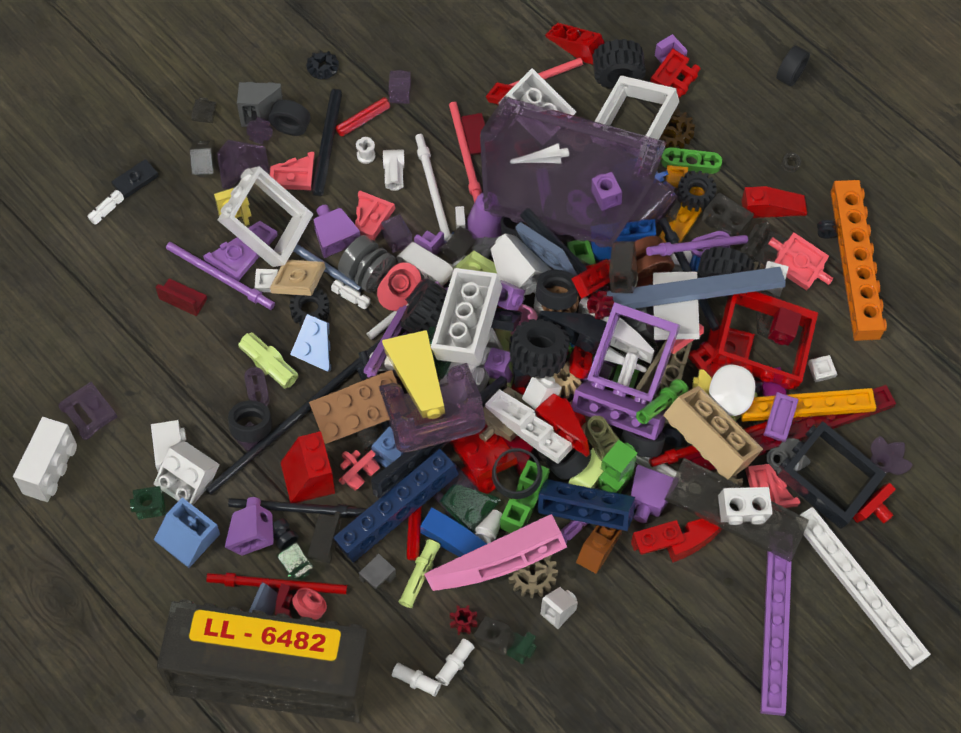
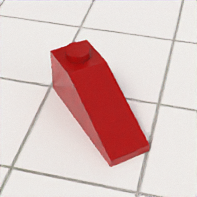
(773, 202)
(560, 415)

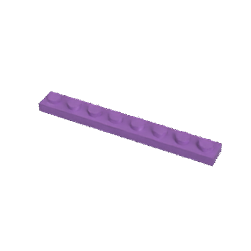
(776, 636)

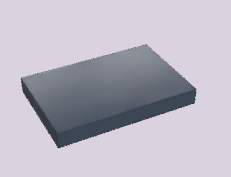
(544, 249)

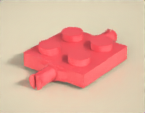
(803, 259)

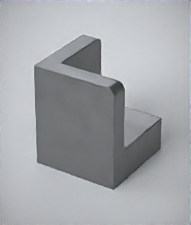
(377, 572)

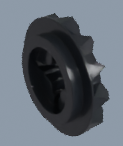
(325, 71)

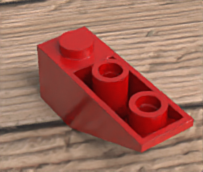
(576, 41)

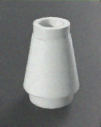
(489, 527)

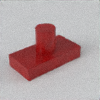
(876, 506)

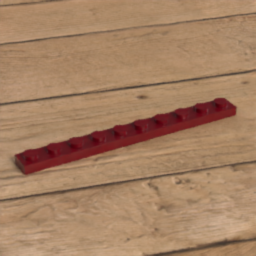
(801, 425)

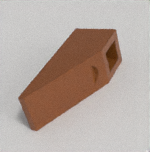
(598, 547)

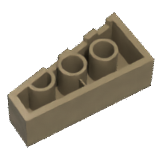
(673, 371)

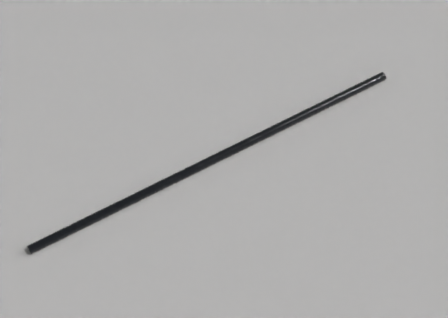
(290, 421)

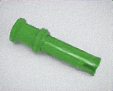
(665, 399)

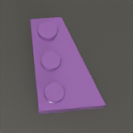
(237, 257)

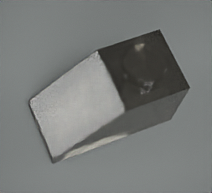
(203, 157)

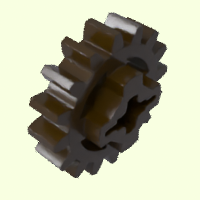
(673, 131)

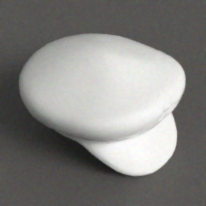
(733, 389)

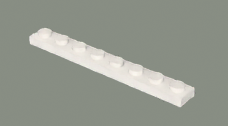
(864, 590)

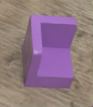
(665, 46)
(430, 241)

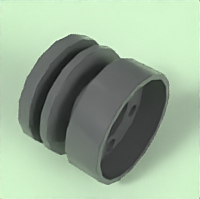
(366, 263)

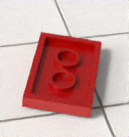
(481, 455)

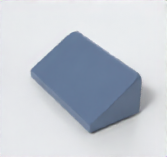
(265, 600)

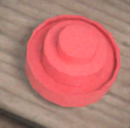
(309, 603)

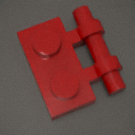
(671, 68)

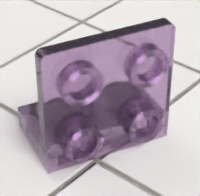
(236, 158)

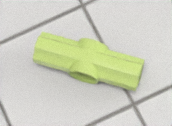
(268, 360)

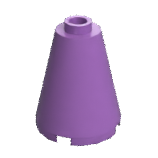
(481, 222)

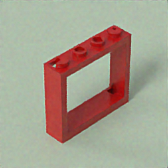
(769, 306)

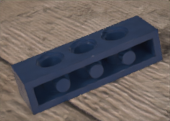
(586, 505)

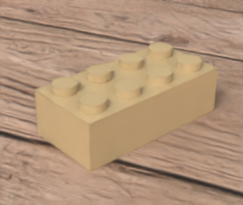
(712, 432)

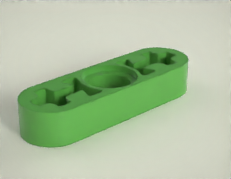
(698, 155)

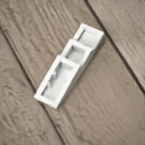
(625, 337)
(528, 427)

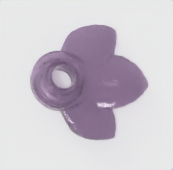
(890, 455)

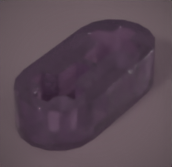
(261, 386)

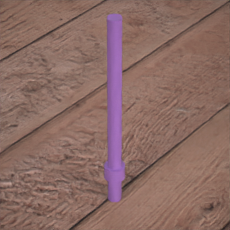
(667, 248)
(253, 294)

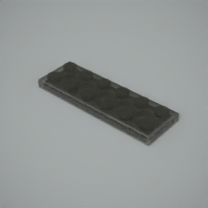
(698, 491)

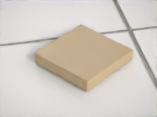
(298, 277)

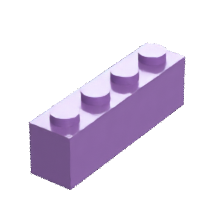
(616, 410)

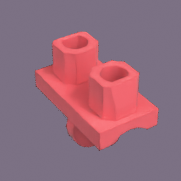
(351, 477)

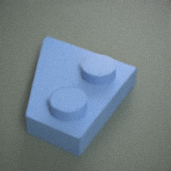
(313, 343)

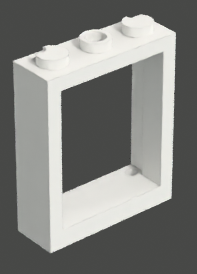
(642, 90)
(293, 231)

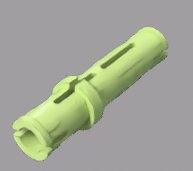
(423, 565)

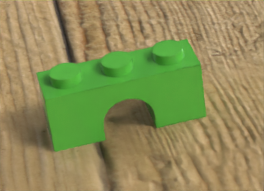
(617, 467)
(520, 510)

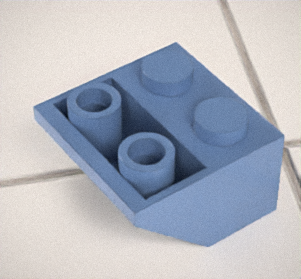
(186, 532)

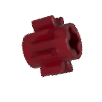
(600, 304)
(459, 624)

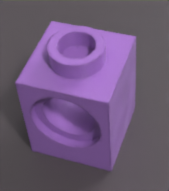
(606, 198)
(515, 296)

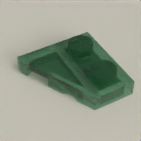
(468, 505)

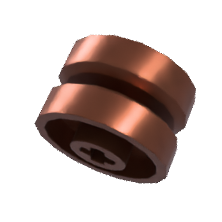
(650, 264)

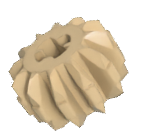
(569, 382)

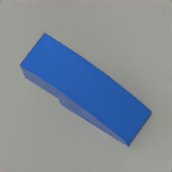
(450, 533)

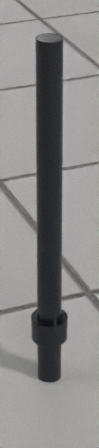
(672, 237)
(302, 508)

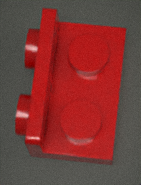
(657, 537)

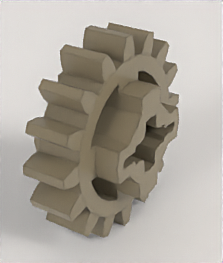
(541, 573)

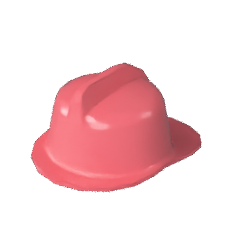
(398, 286)

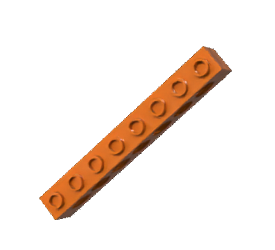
(862, 326)

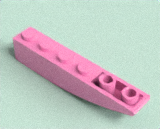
(500, 556)

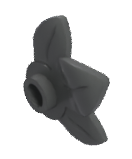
(783, 451)

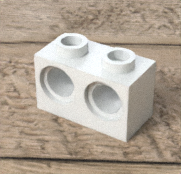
(743, 500)

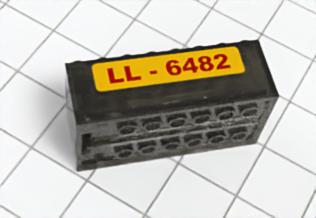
(265, 660)

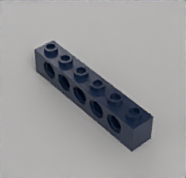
(396, 505)

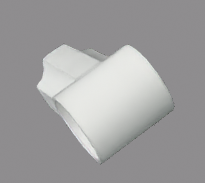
(393, 164)

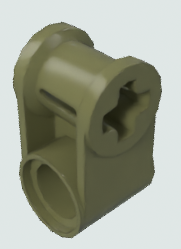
(602, 440)

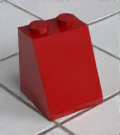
(307, 469)

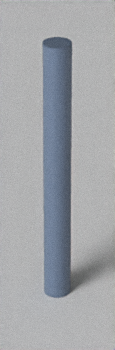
(329, 269)

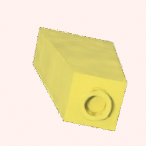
(416, 369)

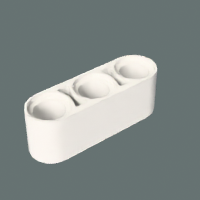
(427, 263)

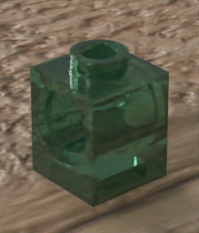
(155, 509)

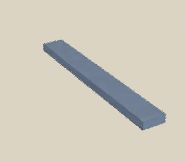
(701, 288)

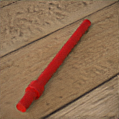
(672, 456)
(231, 580)

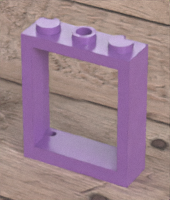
(620, 389)

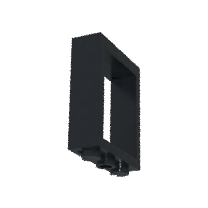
(813, 495)

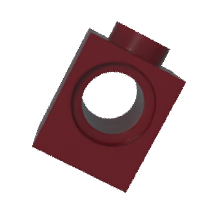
(784, 326)

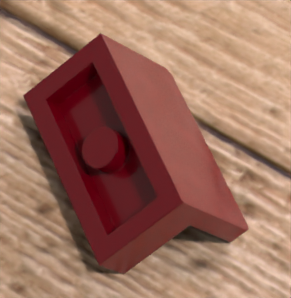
(181, 296)

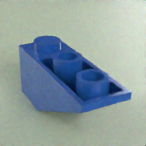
(631, 232)

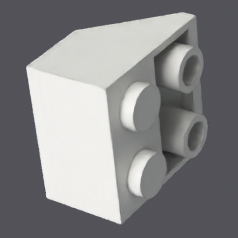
(185, 472)

